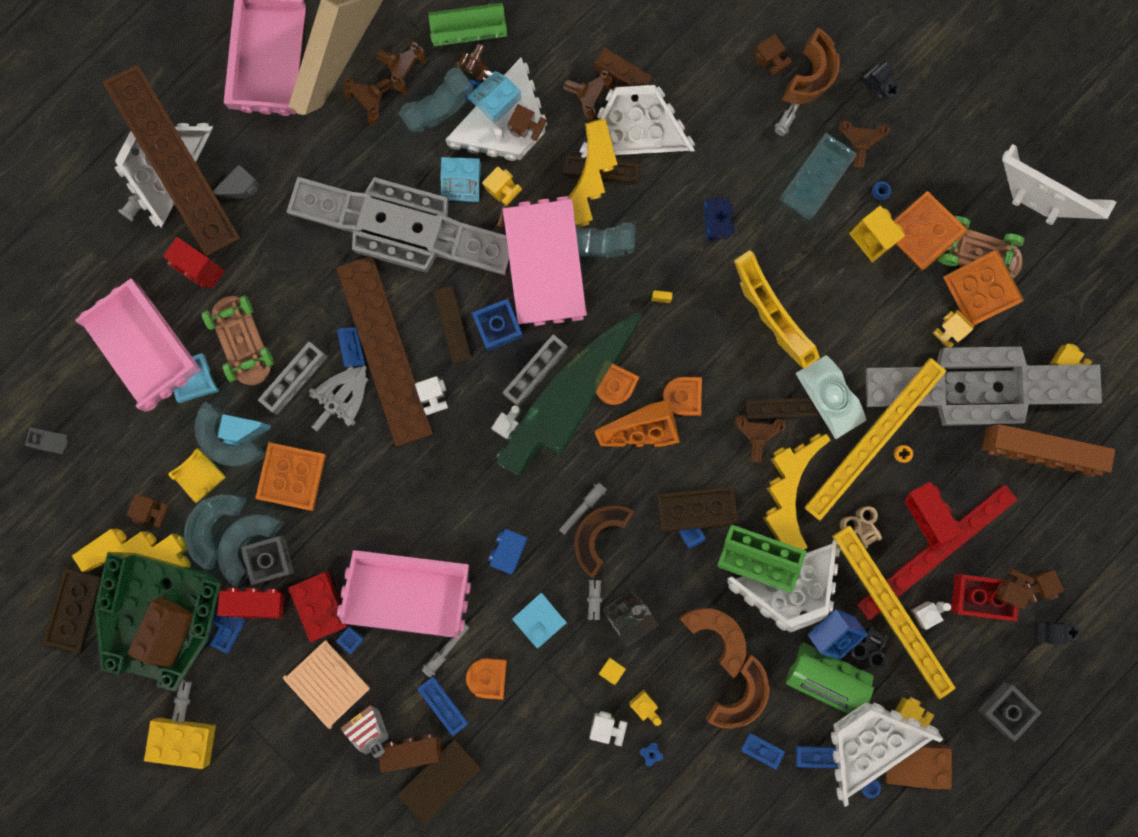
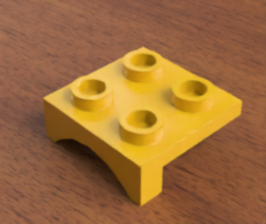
(197, 475)

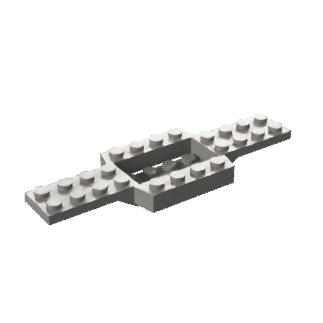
(403, 209)
(1021, 386)

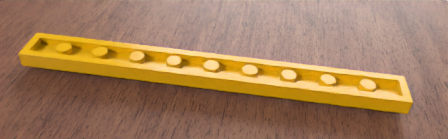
(875, 439)
(893, 612)

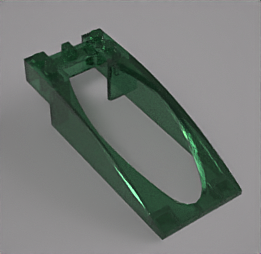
(565, 400)

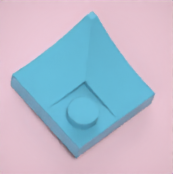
(199, 384)
(539, 620)

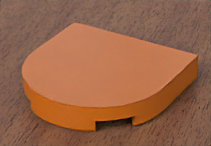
(616, 385)
(684, 395)
(487, 678)

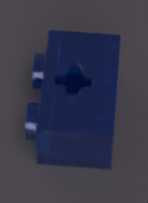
(714, 229)

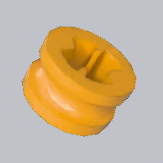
(899, 449)

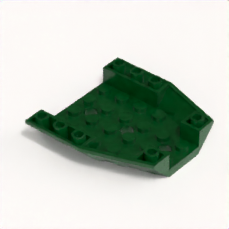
(123, 599)

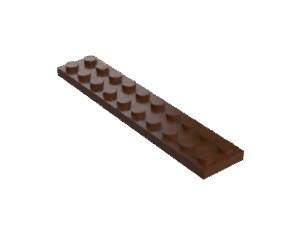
(171, 160)
(384, 351)

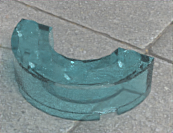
(440, 105)
(606, 243)
(206, 432)
(199, 526)
(236, 536)

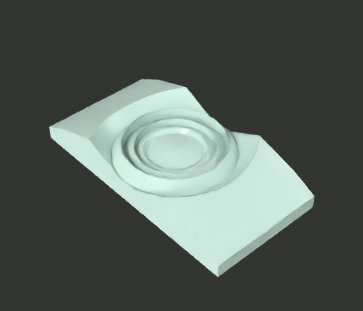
(832, 396)

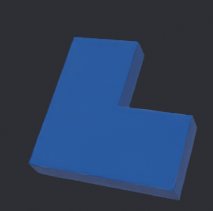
(228, 631)

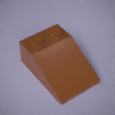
(924, 768)

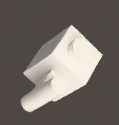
(430, 391)
(506, 423)
(929, 614)
(603, 729)

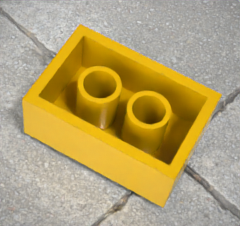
(877, 233)
(180, 743)

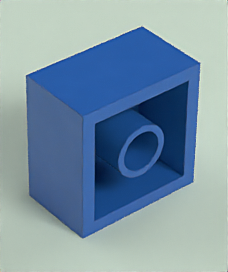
(497, 325)
(508, 551)
(837, 634)

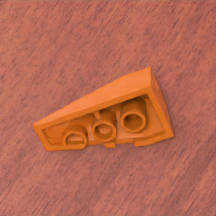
(647, 425)

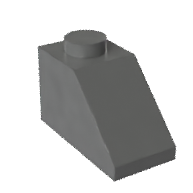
(237, 185)
(46, 440)

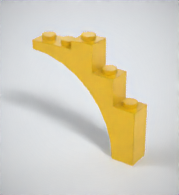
(599, 156)
(772, 312)
(783, 491)
(143, 543)

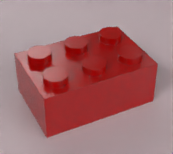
(193, 264)
(933, 516)
(978, 598)
(251, 603)
(317, 606)

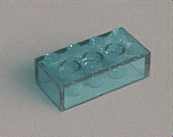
(818, 176)

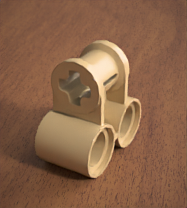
(864, 528)

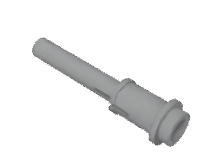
(782, 127)
(589, 500)
(439, 657)

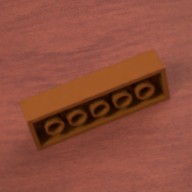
(1048, 449)

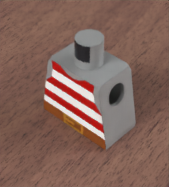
(367, 731)

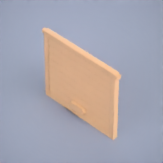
(326, 684)

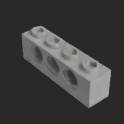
(535, 370)
(292, 378)

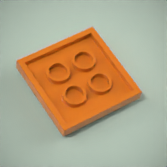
(927, 230)
(983, 288)
(290, 476)

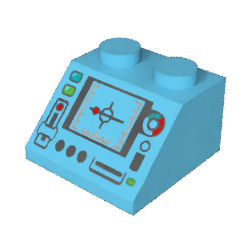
(496, 96)
(460, 179)
(238, 430)

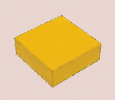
(661, 296)
(612, 671)

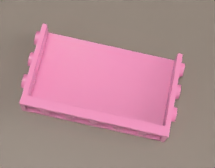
(264, 55)
(545, 261)
(139, 344)
(405, 594)

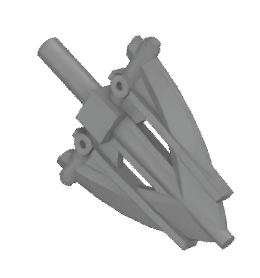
(354, 380)

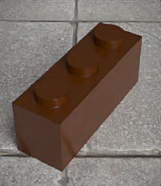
(622, 72)
(410, 753)

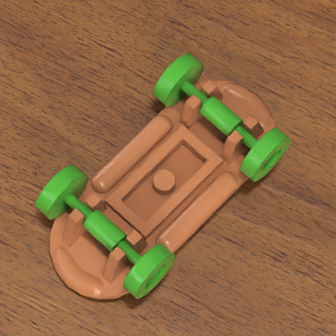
(976, 245)
(240, 339)

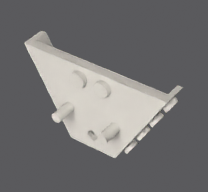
(642, 124)
(481, 135)
(144, 179)
(1048, 195)
(809, 595)
(872, 743)

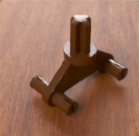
(401, 64)
(474, 64)
(590, 92)
(368, 96)
(862, 139)
(759, 434)

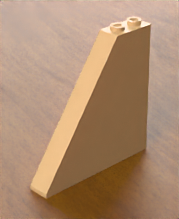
(331, 43)

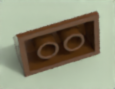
(161, 633)

